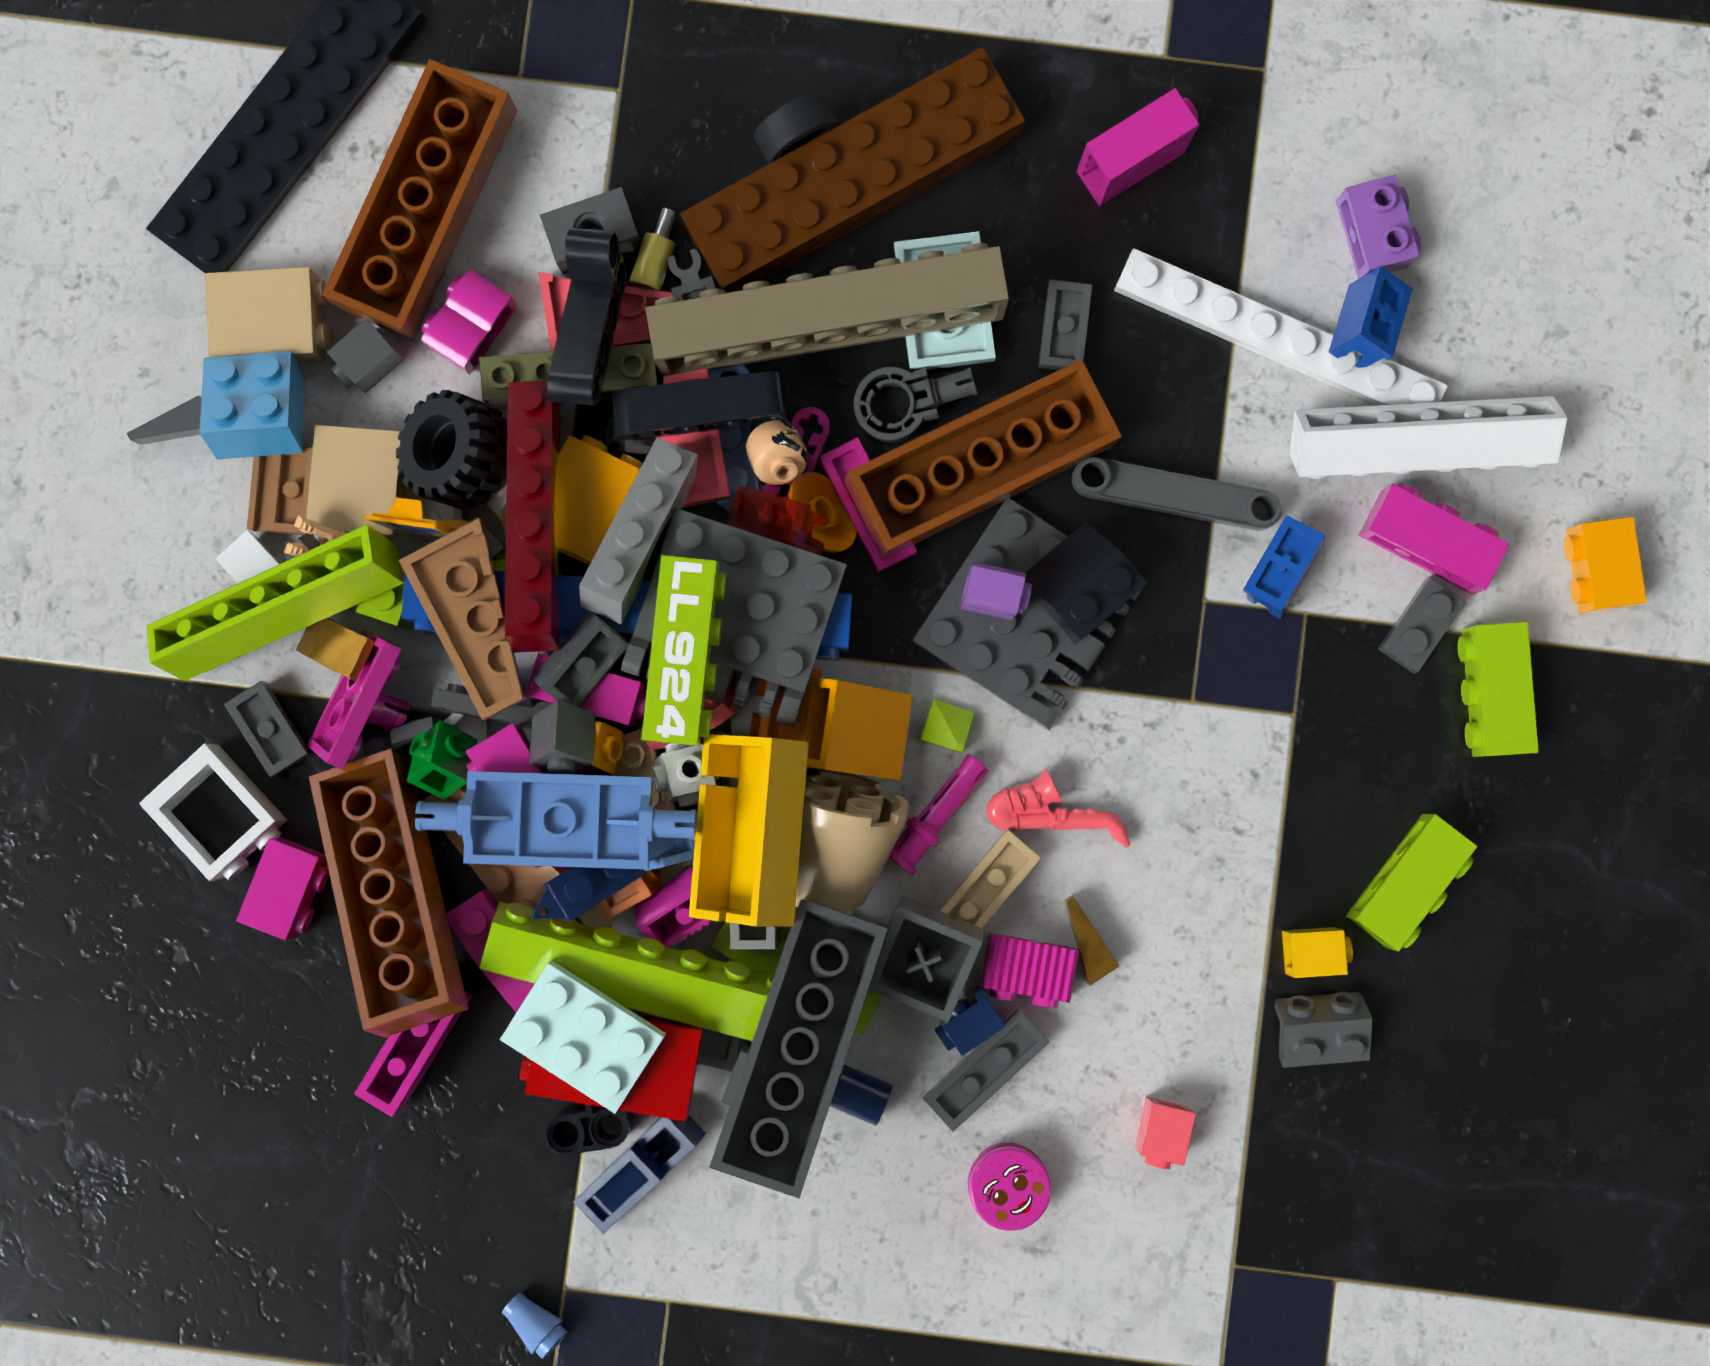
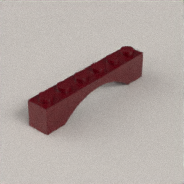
(530, 570)

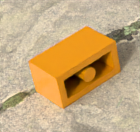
(1605, 565)

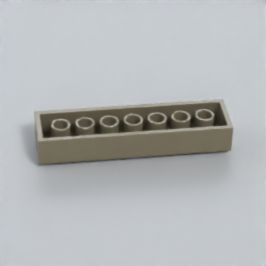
(828, 310)

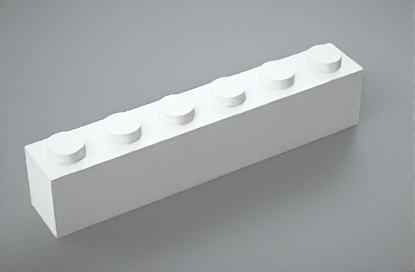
(1427, 436)

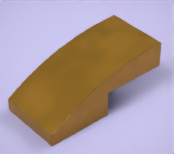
(336, 647)

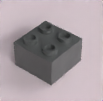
(926, 958)

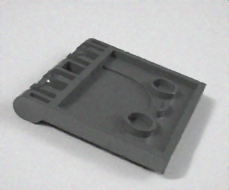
(770, 613)
(1002, 653)

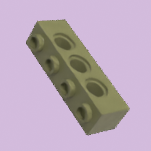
(627, 368)

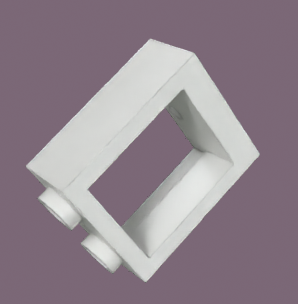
(184, 781)

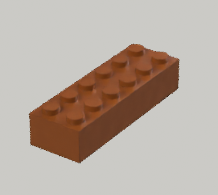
(421, 200)
(981, 459)
(387, 895)

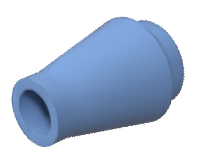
(535, 1326)

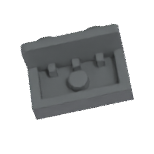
(1323, 1029)

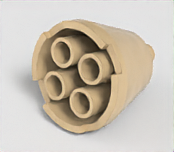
(845, 838)

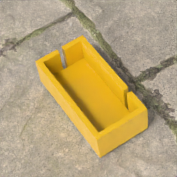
(749, 832)

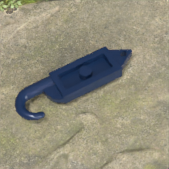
(580, 890)

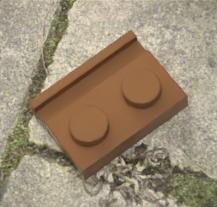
(279, 492)

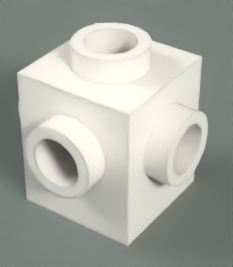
(671, 781)

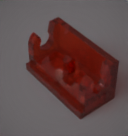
(776, 519)

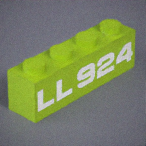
(682, 650)

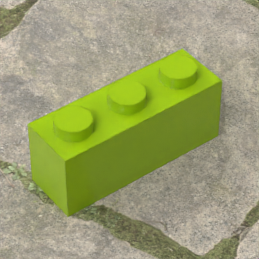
(1498, 689)
(1412, 882)

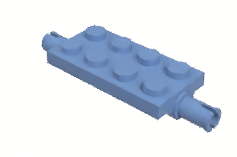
(557, 820)

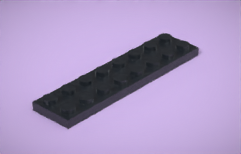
(282, 129)

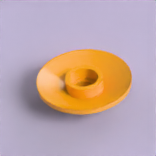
(819, 493)

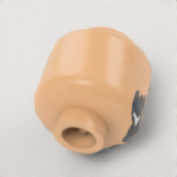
(776, 452)

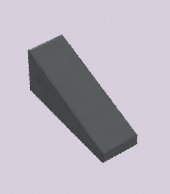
(174, 424)

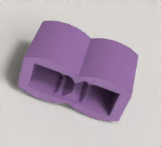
(995, 591)

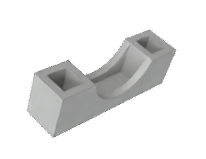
(629, 542)

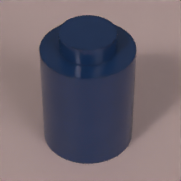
(861, 1095)

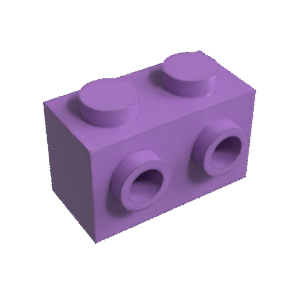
(1378, 225)

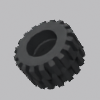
(453, 450)

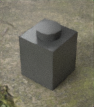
(363, 357)
(562, 738)

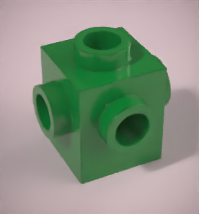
(440, 759)

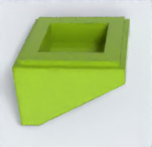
(947, 726)

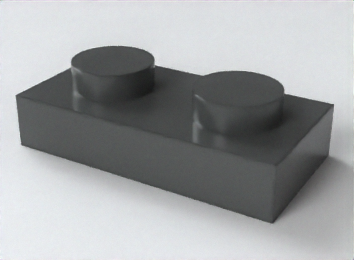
(1064, 324)
(1421, 625)
(267, 729)

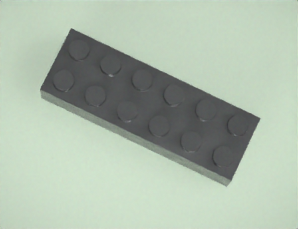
(798, 1049)

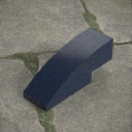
(638, 1170)

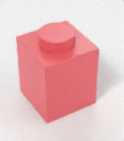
(1164, 1133)

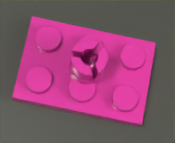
(358, 703)

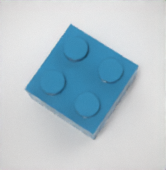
(253, 405)

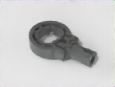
(938, 391)

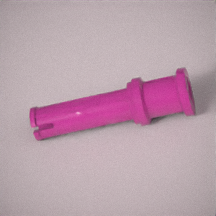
(924, 830)

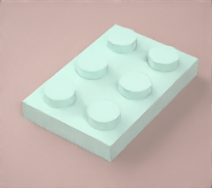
(951, 346)
(582, 1036)

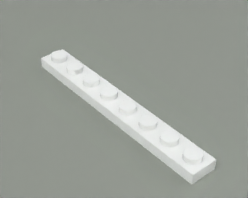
(1269, 333)

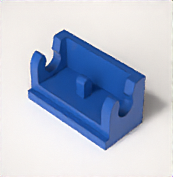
(1371, 317)
(1284, 566)

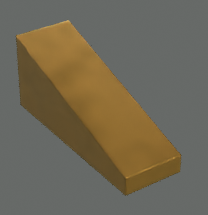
(1093, 952)

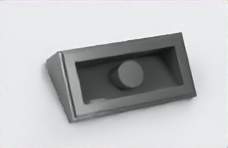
(581, 660)

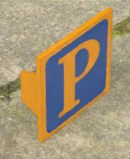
(407, 519)

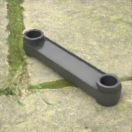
(1177, 494)

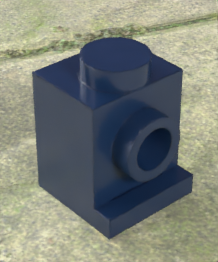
(970, 1023)

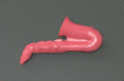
(1028, 808)

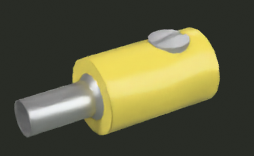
(654, 254)

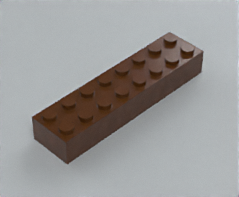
(854, 173)

